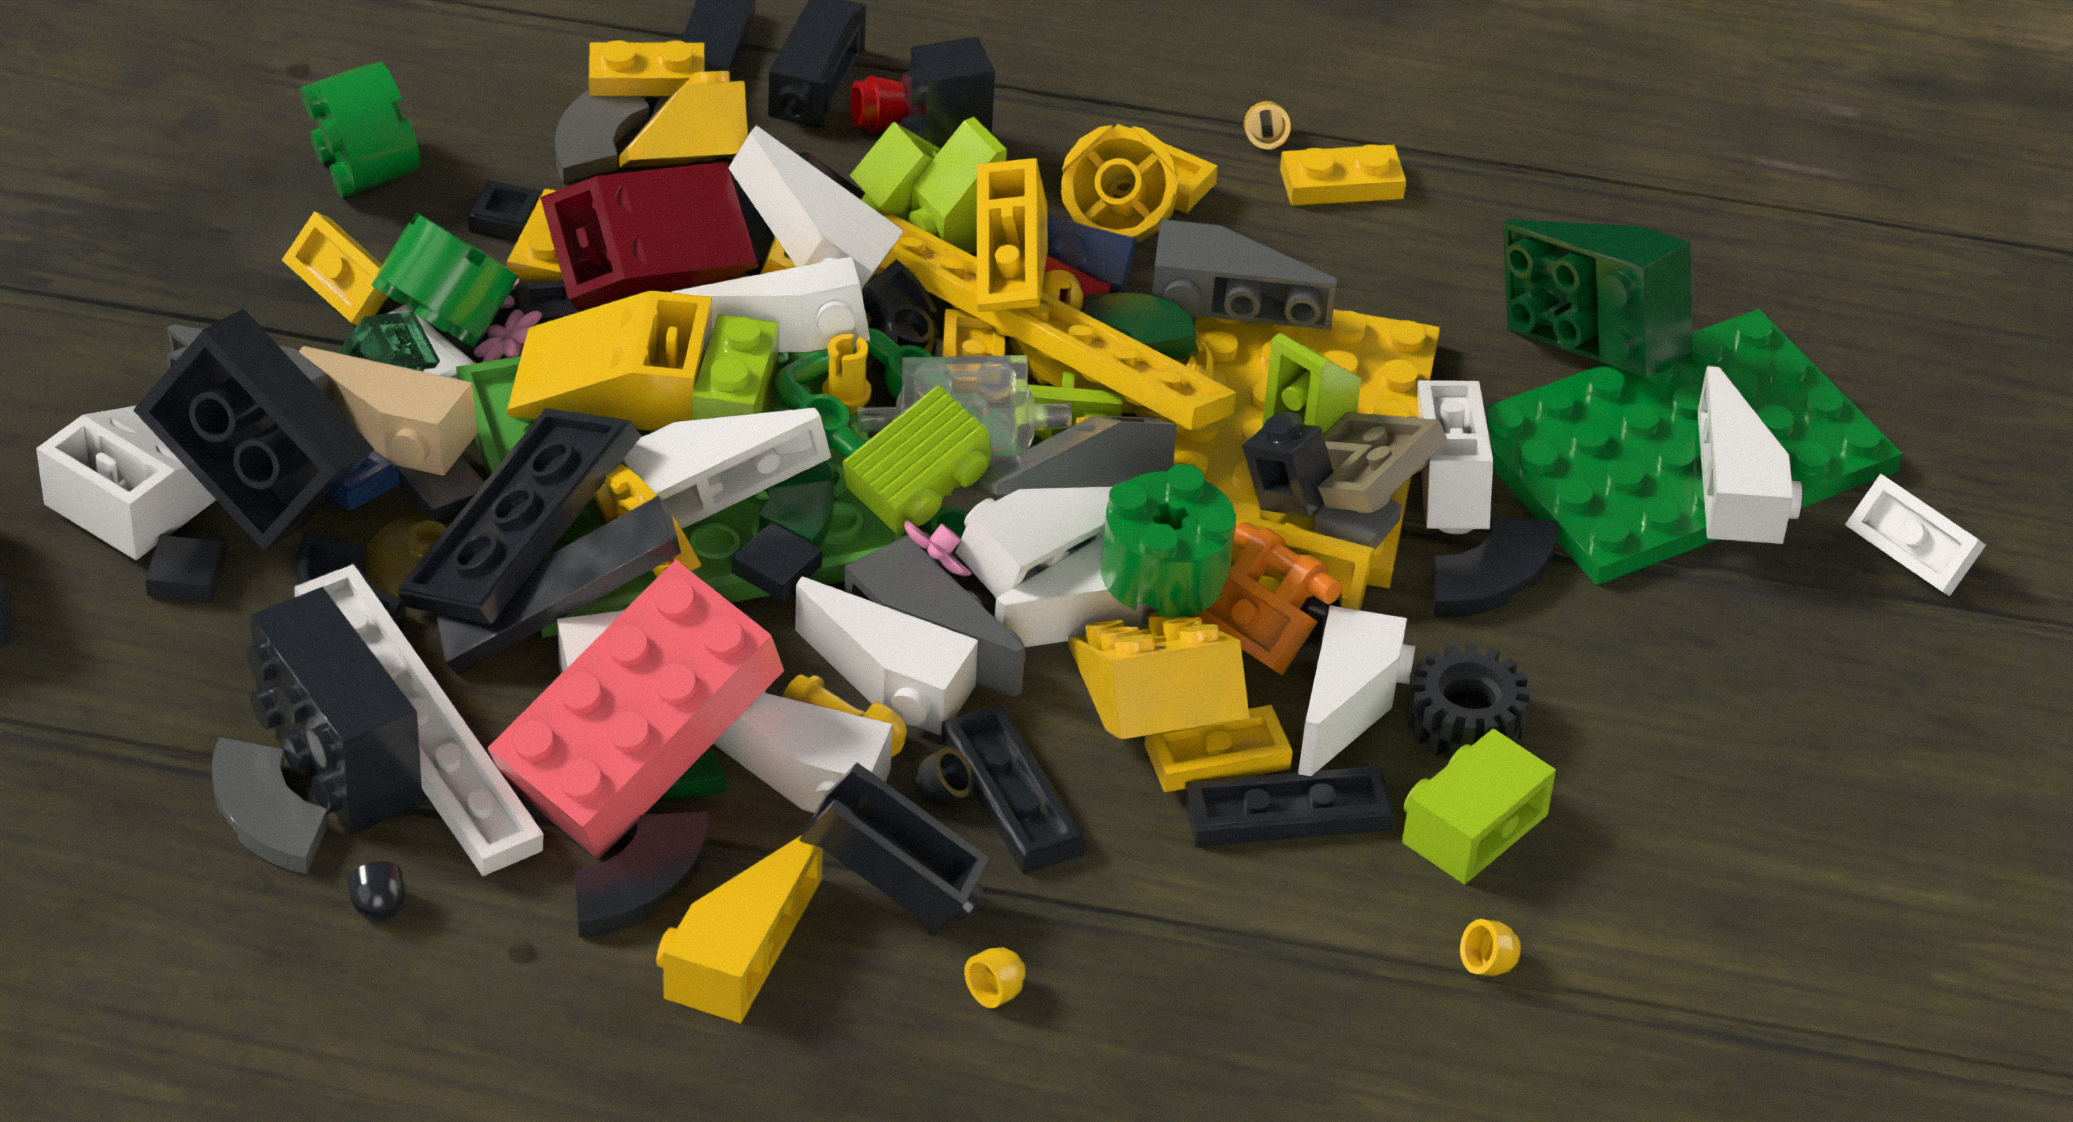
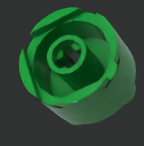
(361, 128)
(445, 280)
(1168, 541)

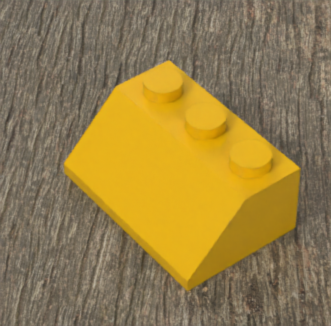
(696, 124)

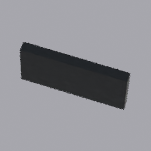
(518, 515)

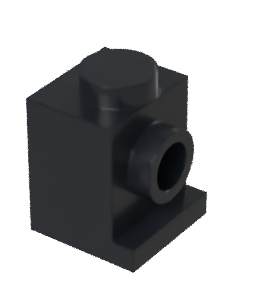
(1288, 465)

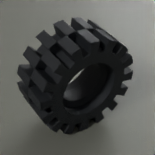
(1466, 677)

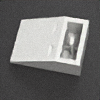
(118, 481)

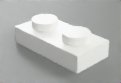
(1915, 534)

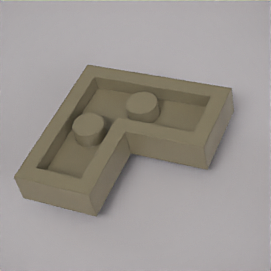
(1375, 458)

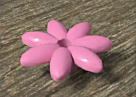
(507, 339)
(939, 546)

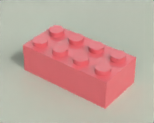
(637, 709)

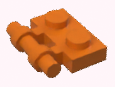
(1266, 621)

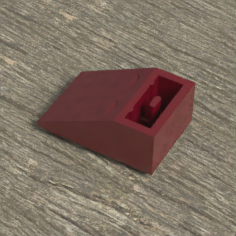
(648, 232)

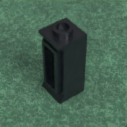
(816, 60)
(897, 848)

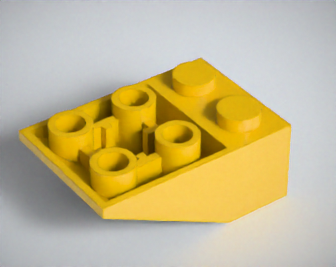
(617, 360)
(1161, 674)

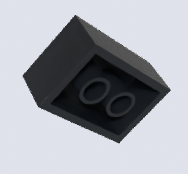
(253, 429)
(335, 710)

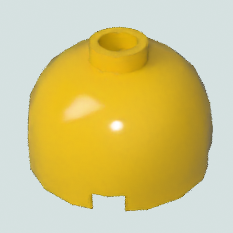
(1116, 160)

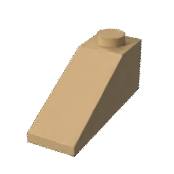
(402, 412)

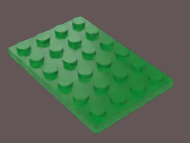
(1623, 450)

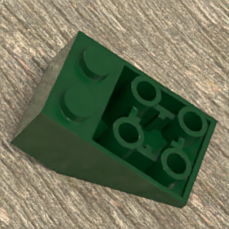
(1600, 291)

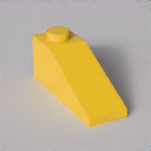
(1010, 235)
(738, 932)

